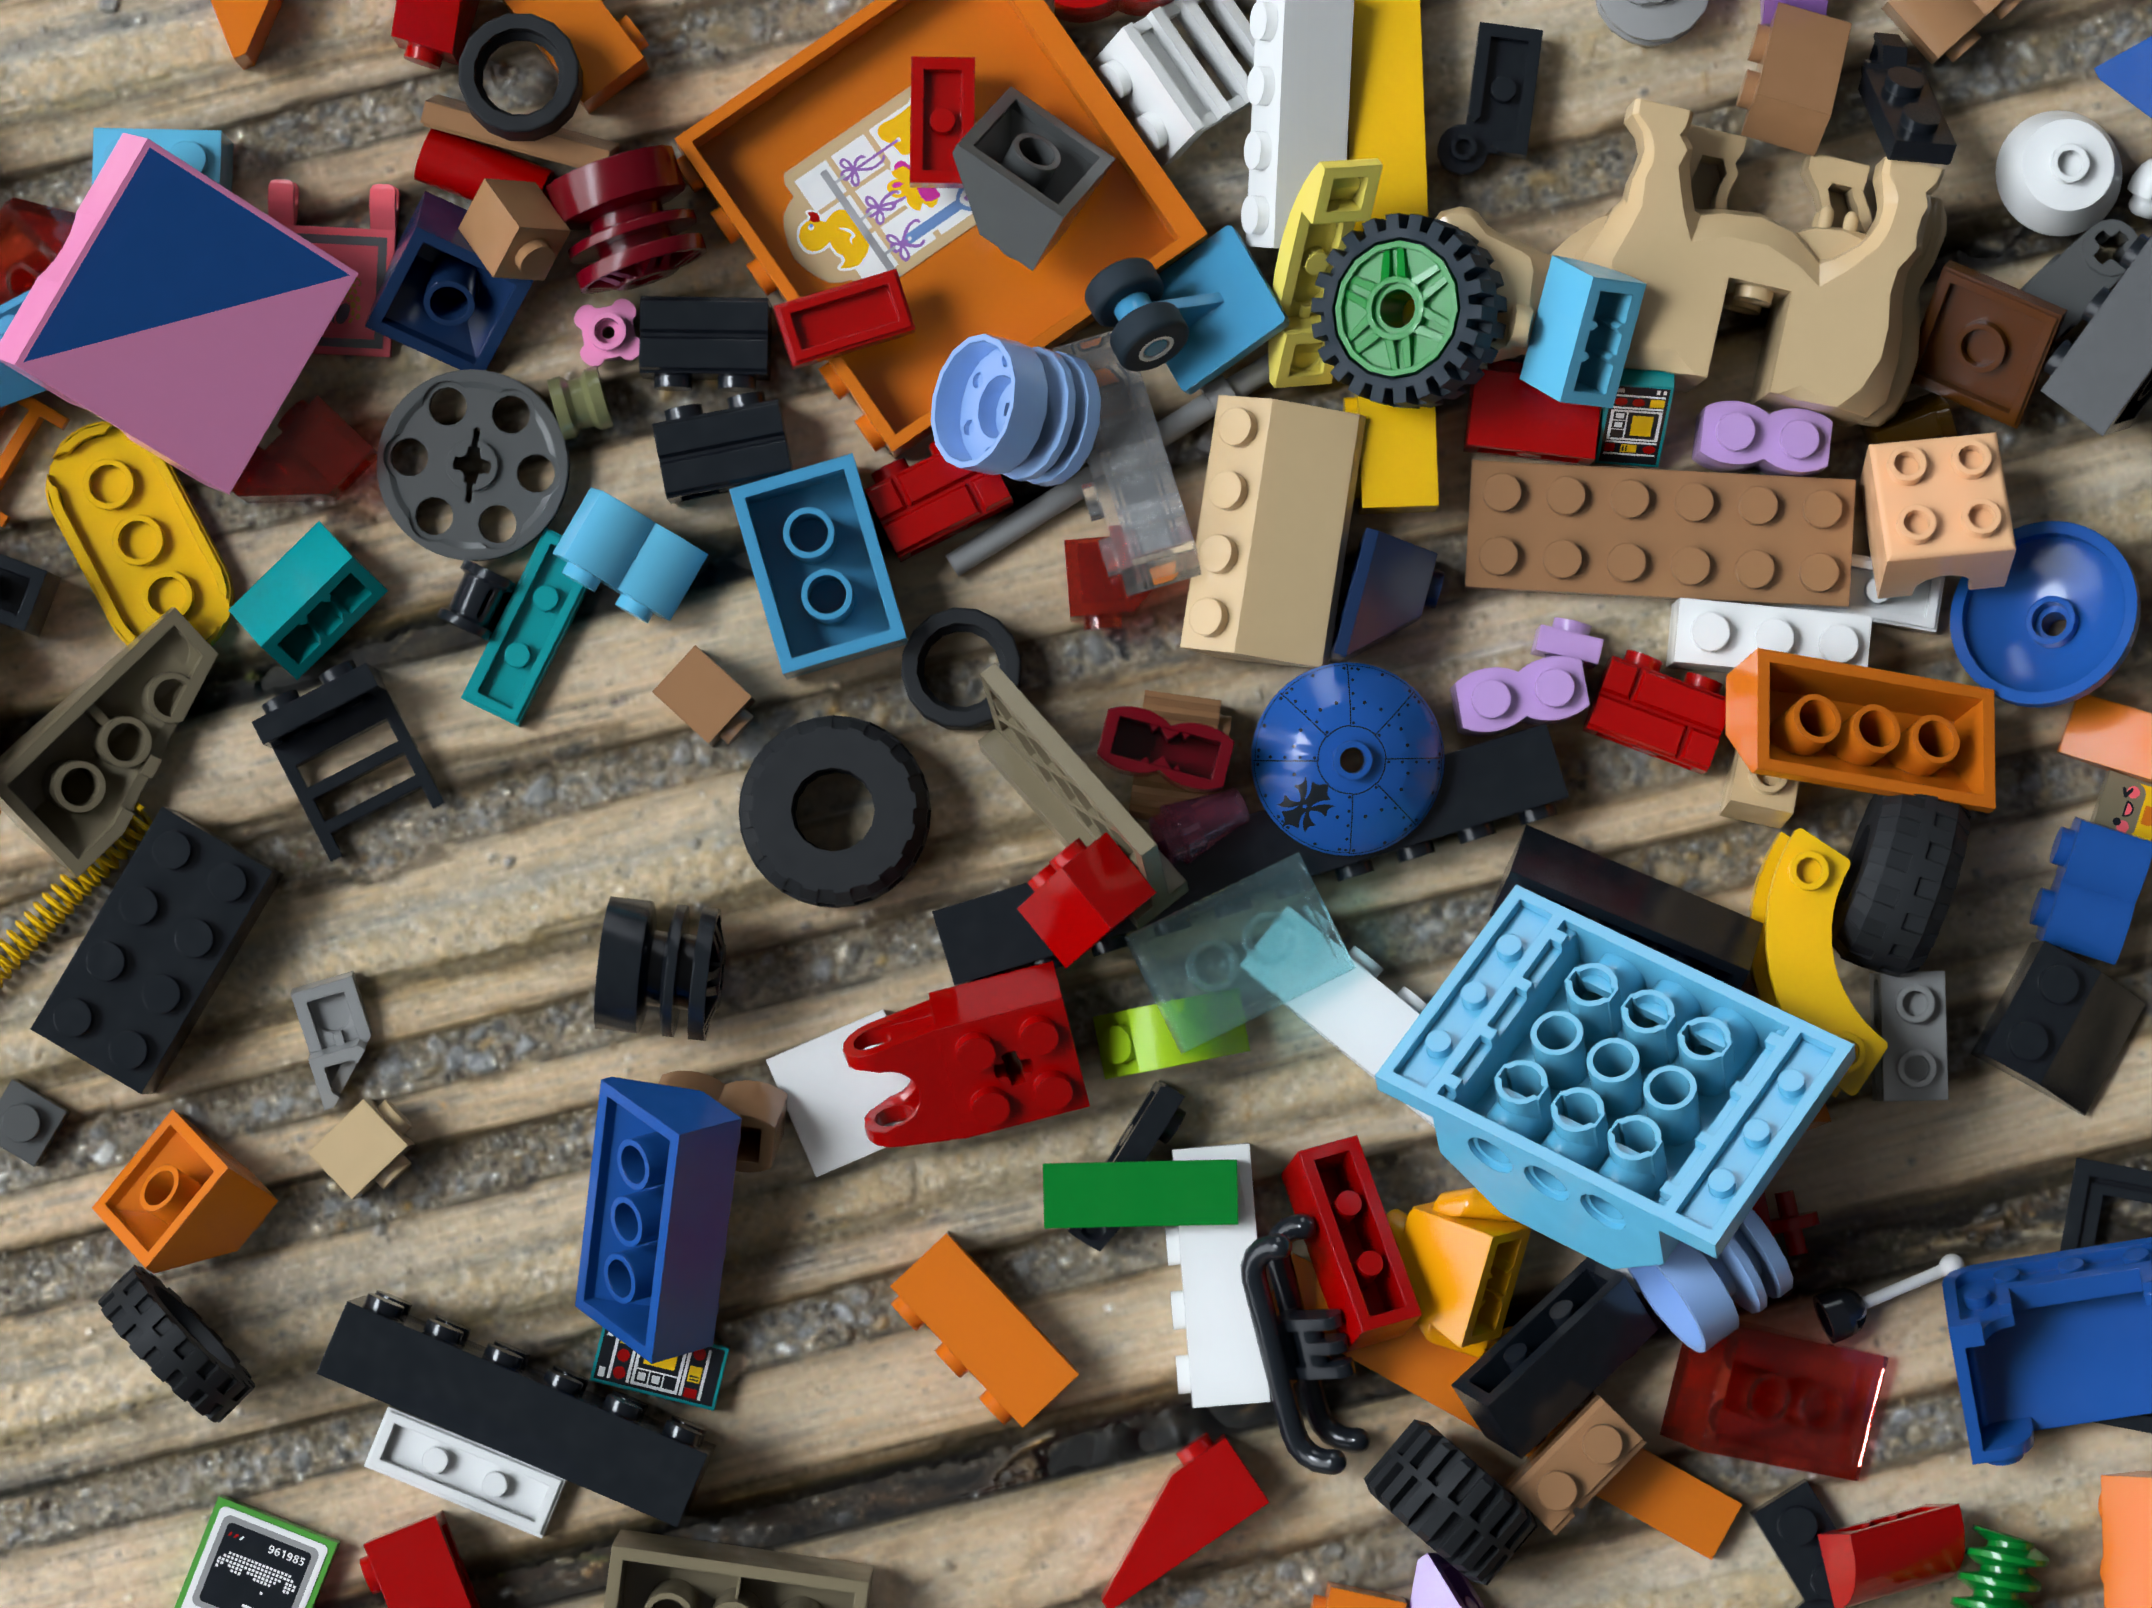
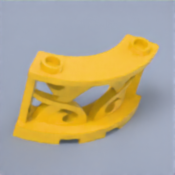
(1795, 951)

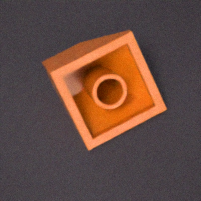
(183, 1199)

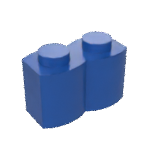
(2092, 889)

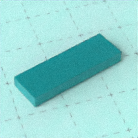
(526, 636)

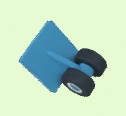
(1191, 315)

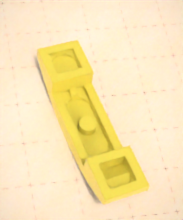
(1322, 214)

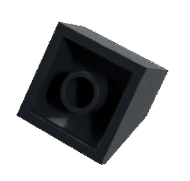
(2059, 1026)

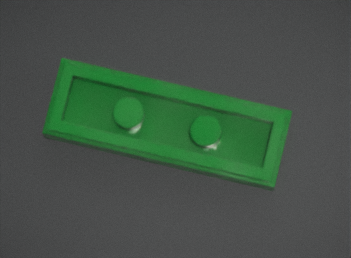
(1140, 1193)

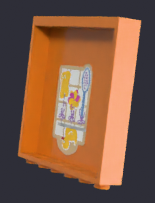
(822, 196)

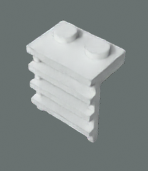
(1163, 83)

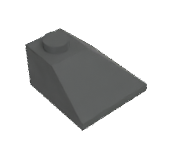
(1026, 176)

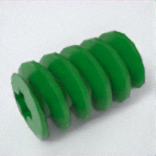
(2001, 1571)

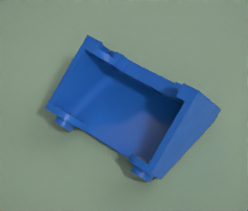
(2050, 1343)

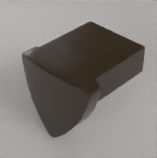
(1915, 420)

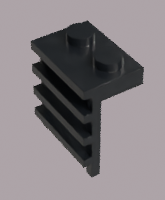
(327, 717)

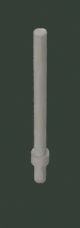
(1070, 492)

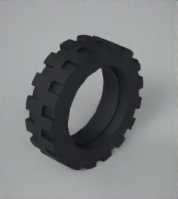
(176, 1344)

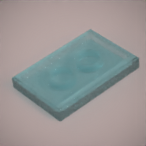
(1239, 952)

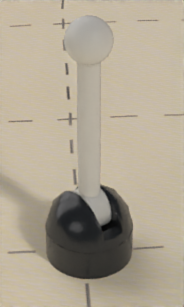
(1844, 1310)

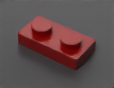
(939, 118)

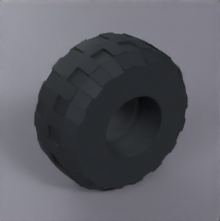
(824, 748)
(1899, 882)

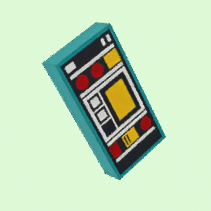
(1638, 421)
(684, 1379)

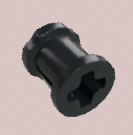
(476, 600)

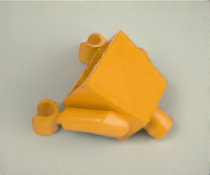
(1461, 1267)

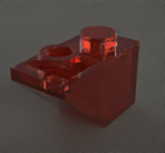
(309, 461)

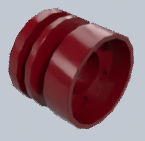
(630, 231)

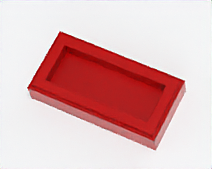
(844, 319)

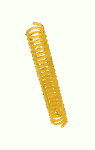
(68, 899)

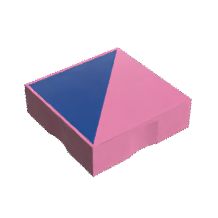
(176, 313)

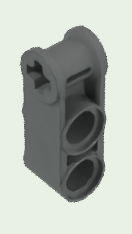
(2077, 276)

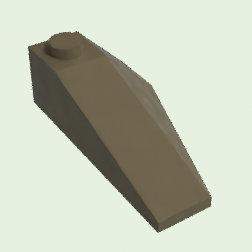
(91, 756)

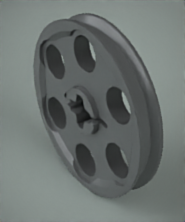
(442, 480)

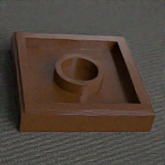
(1985, 343)

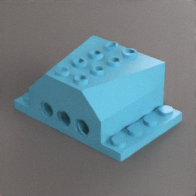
(1609, 1085)

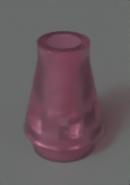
(1196, 824)

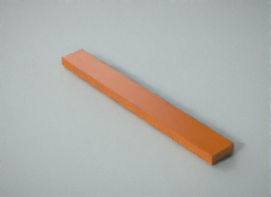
(1643, 1488)

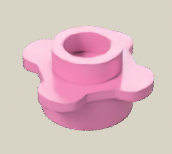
(593, 322)

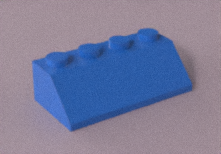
(657, 1216)

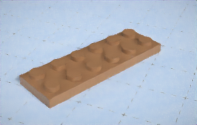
(1660, 534)

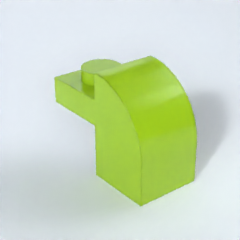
(1142, 1042)

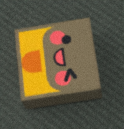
(2125, 805)

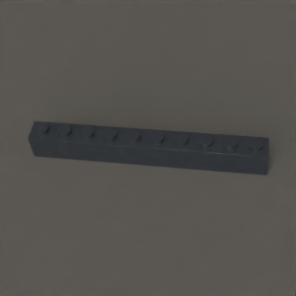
(1477, 787)

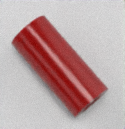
(462, 164)

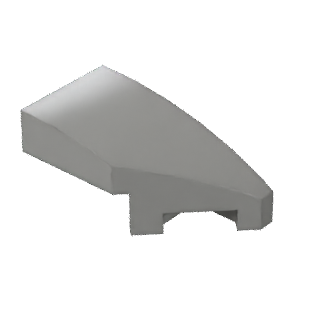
(334, 1031)

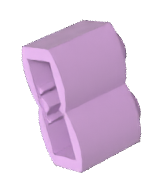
(1744, 436)
(1538, 694)

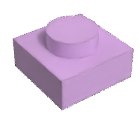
(1567, 639)

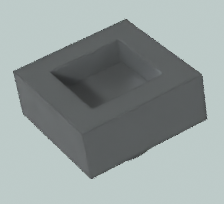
(29, 1122)

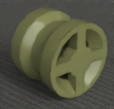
(580, 403)

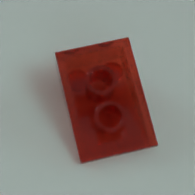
(1777, 1400)

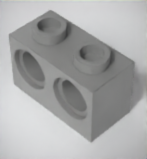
(1912, 1020)

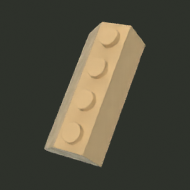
(1273, 531)

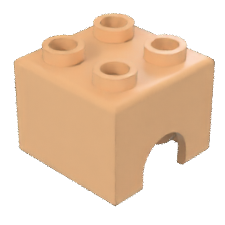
(1937, 512)

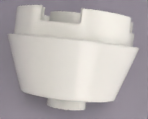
(2058, 173)

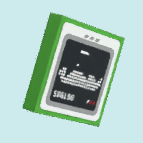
(256, 1561)

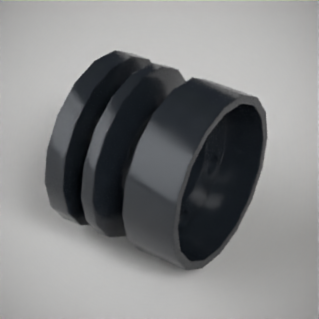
(658, 968)

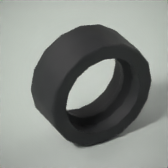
(504, 31)
(927, 635)

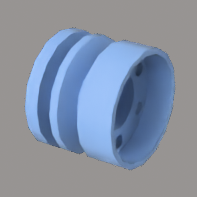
(1015, 410)
(1698, 1291)

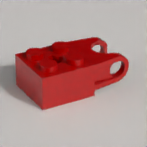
(974, 1058)

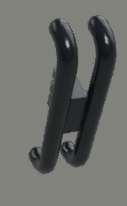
(1298, 1350)

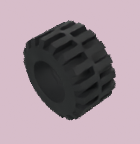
(1450, 1502)

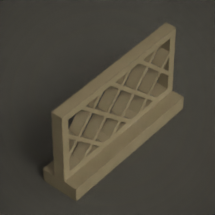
(1067, 791)

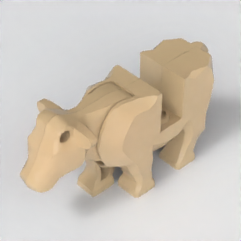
(1835, 292)

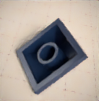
(442, 293)
(1384, 593)

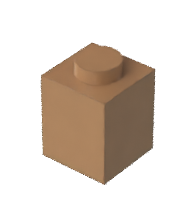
(514, 229)
(706, 698)

